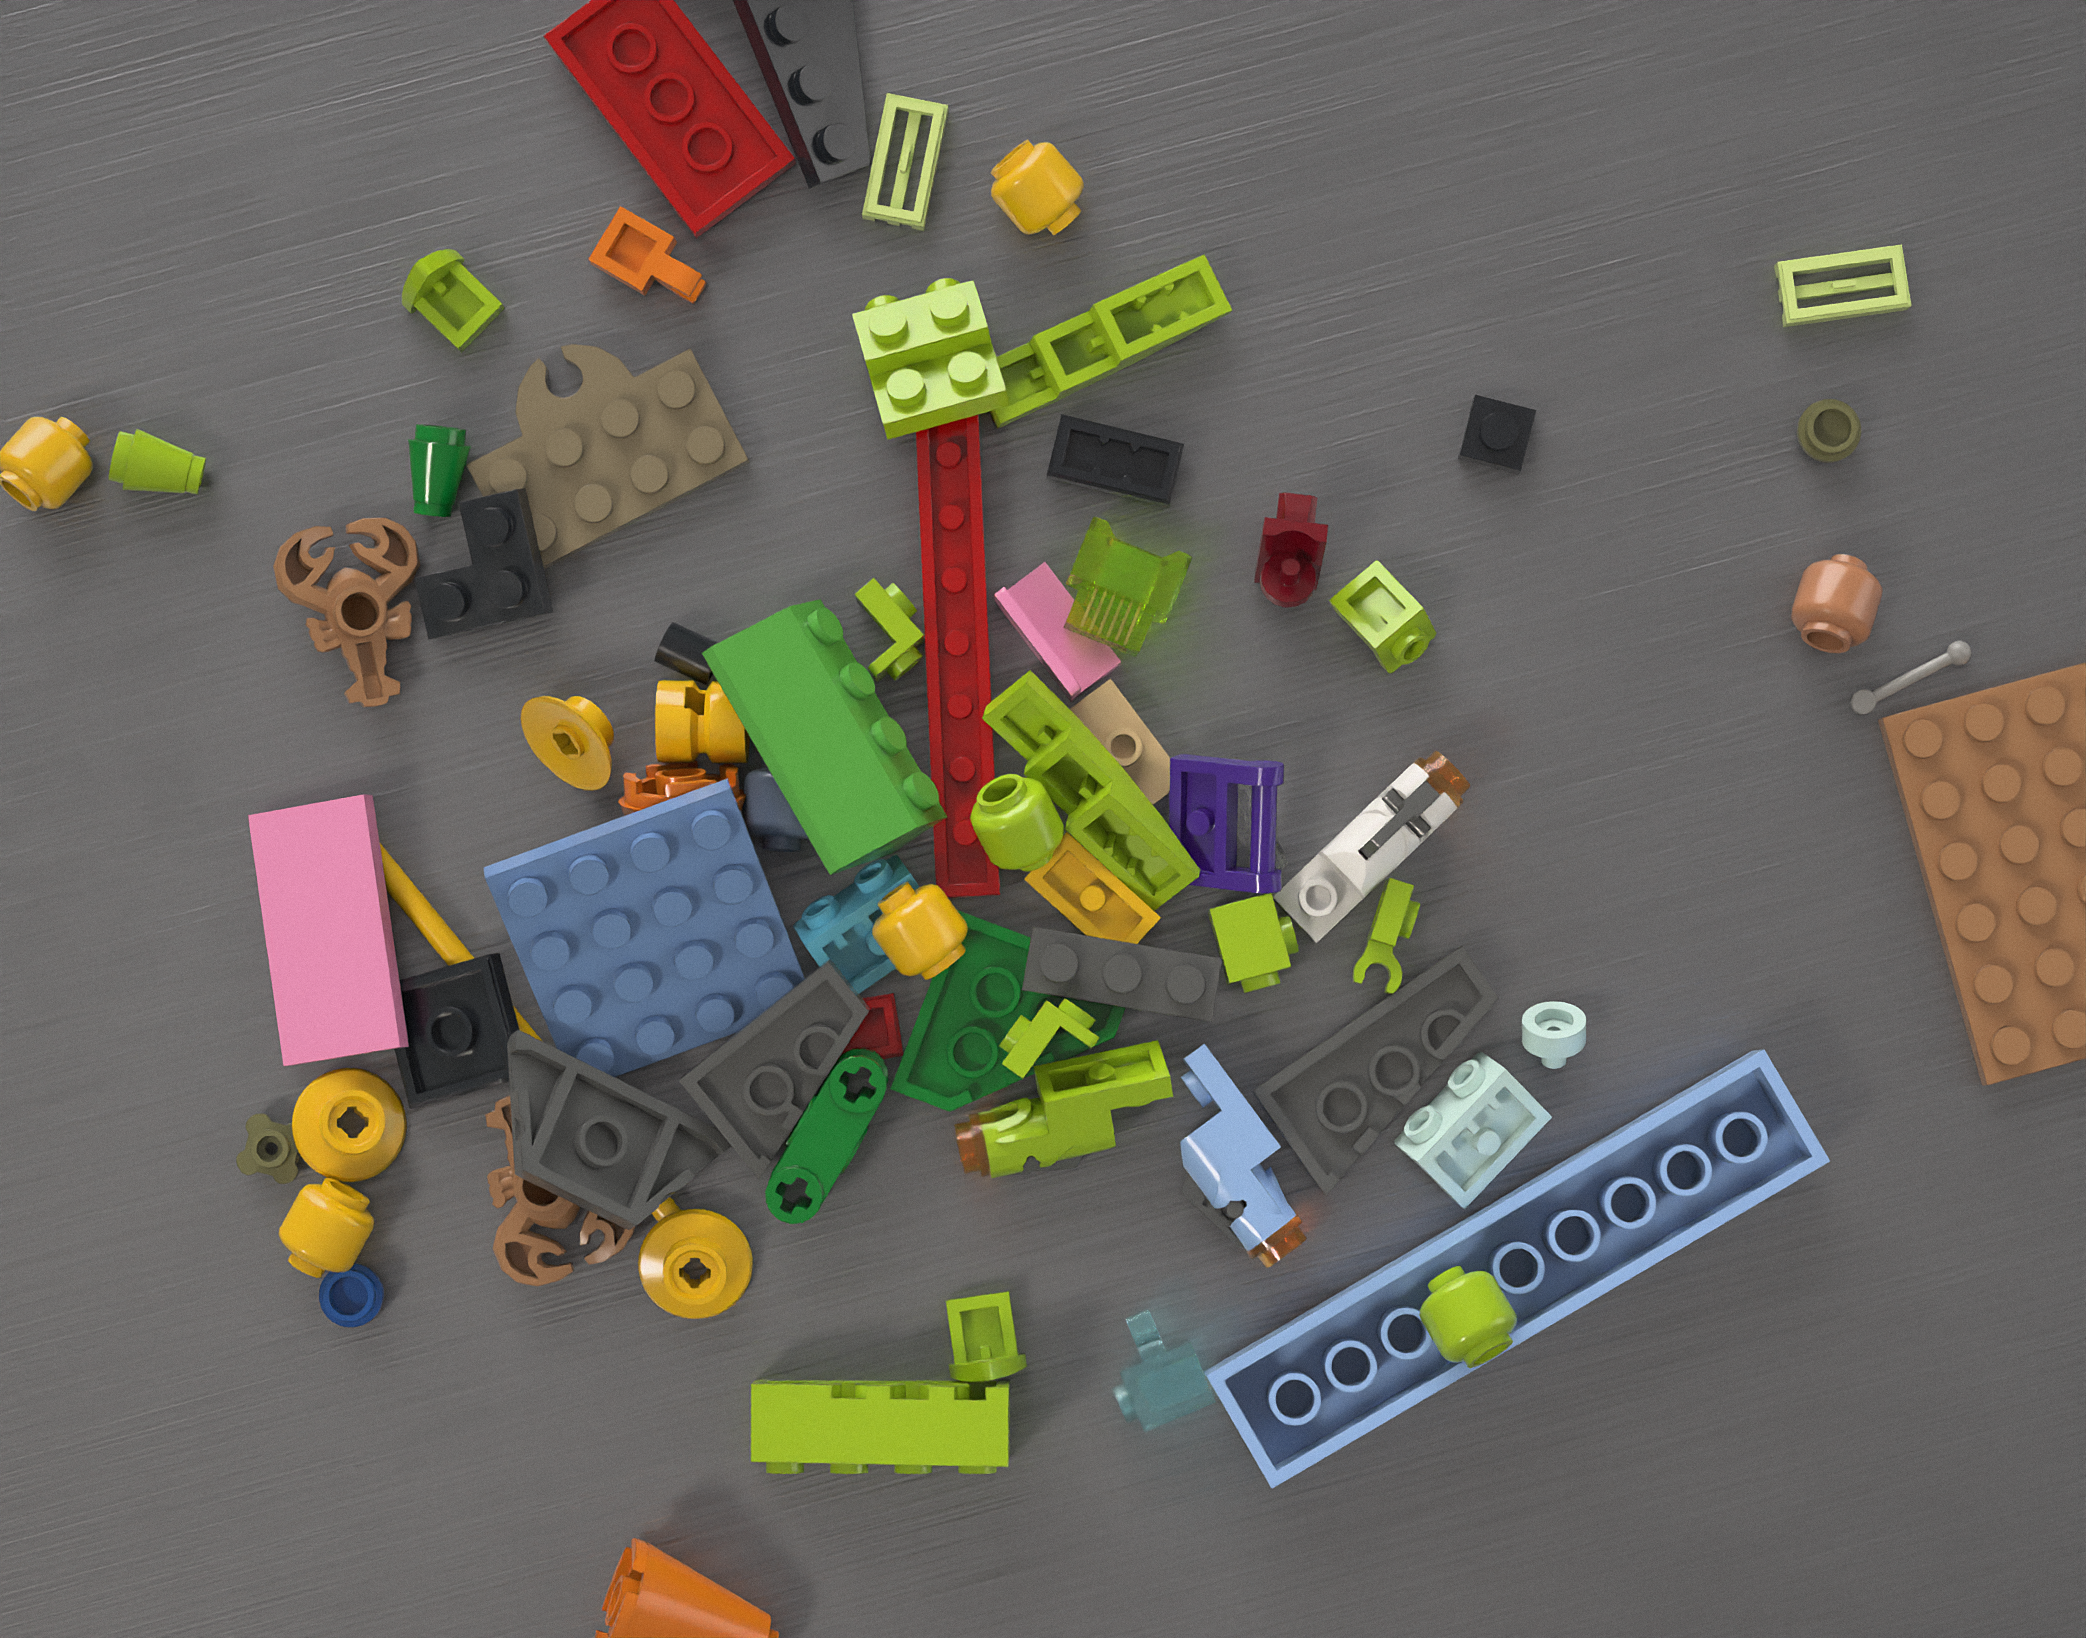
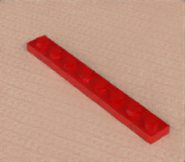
(956, 648)

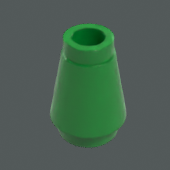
(437, 467)

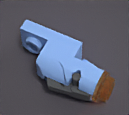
(1226, 1169)

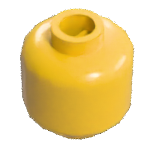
(1037, 188)
(45, 463)
(920, 930)
(326, 1228)

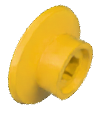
(570, 739)
(329, 1147)
(702, 1236)

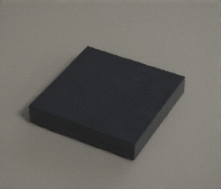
(456, 1030)

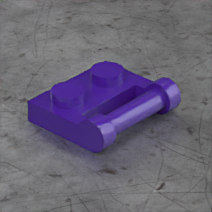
(1206, 818)

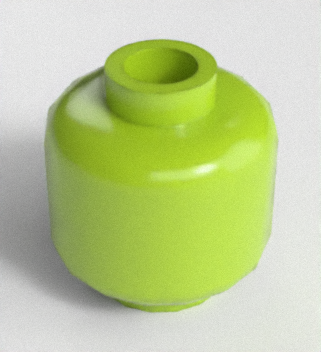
(1017, 823)
(1468, 1316)

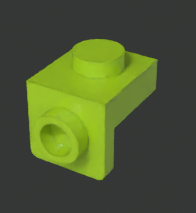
(891, 613)
(1029, 1039)

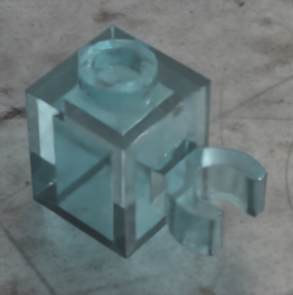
(1163, 1382)

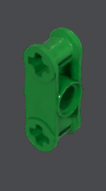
(827, 1136)

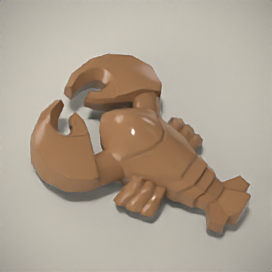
(352, 600)
(520, 1249)

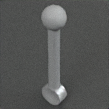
(1865, 701)

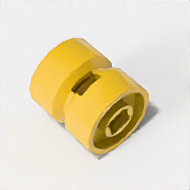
(696, 723)

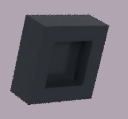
(1497, 434)

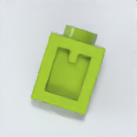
(1384, 617)

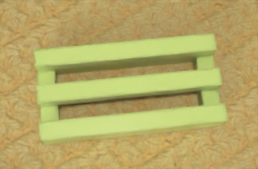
(895, 213)
(1790, 294)

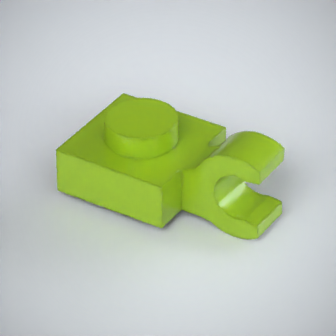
(1393, 918)

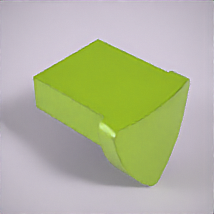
(450, 297)
(983, 1338)

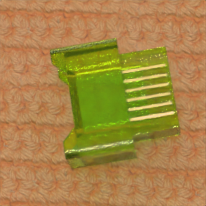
(1121, 589)

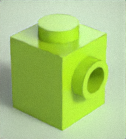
(1253, 941)

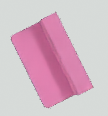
(1038, 612)

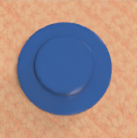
(351, 1296)

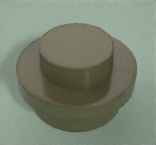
(1829, 430)

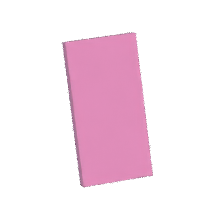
(328, 930)

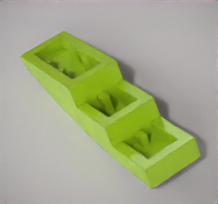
(1109, 337)
(1094, 790)

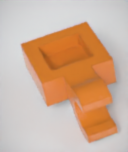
(640, 254)

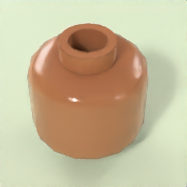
(1836, 604)

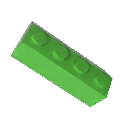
(825, 735)

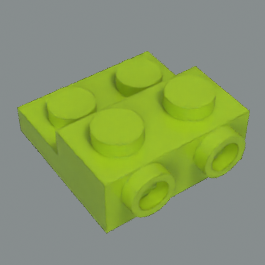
(930, 357)

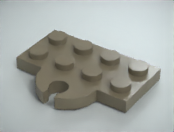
(610, 447)

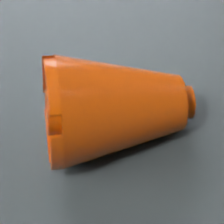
(667, 1599)

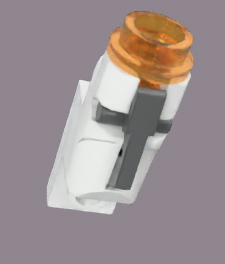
(1372, 845)

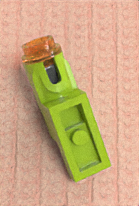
(1067, 1117)

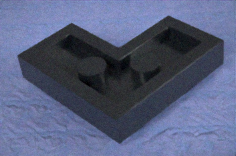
(504, 575)

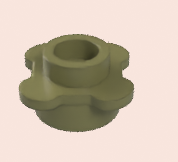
(255, 1157)

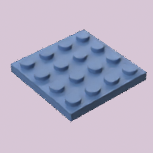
(648, 931)

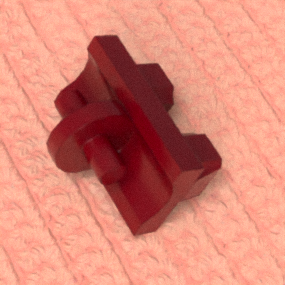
(1291, 551)

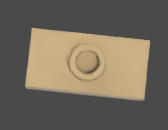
(1126, 739)

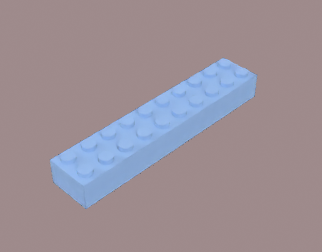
(1544, 1244)

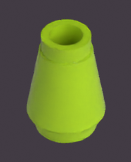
(154, 465)

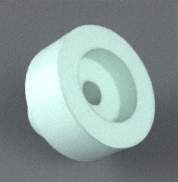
(1554, 1032)

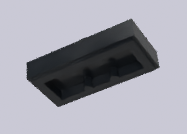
(1115, 460)

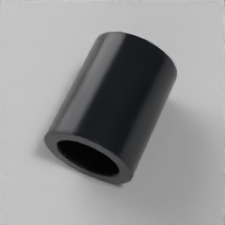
(682, 652)

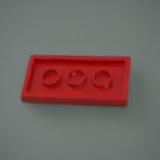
(671, 105)

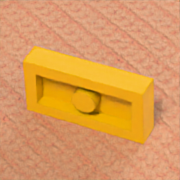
(1091, 895)

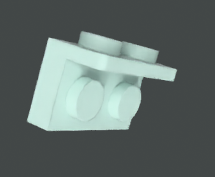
(1472, 1128)

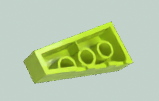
(881, 1423)

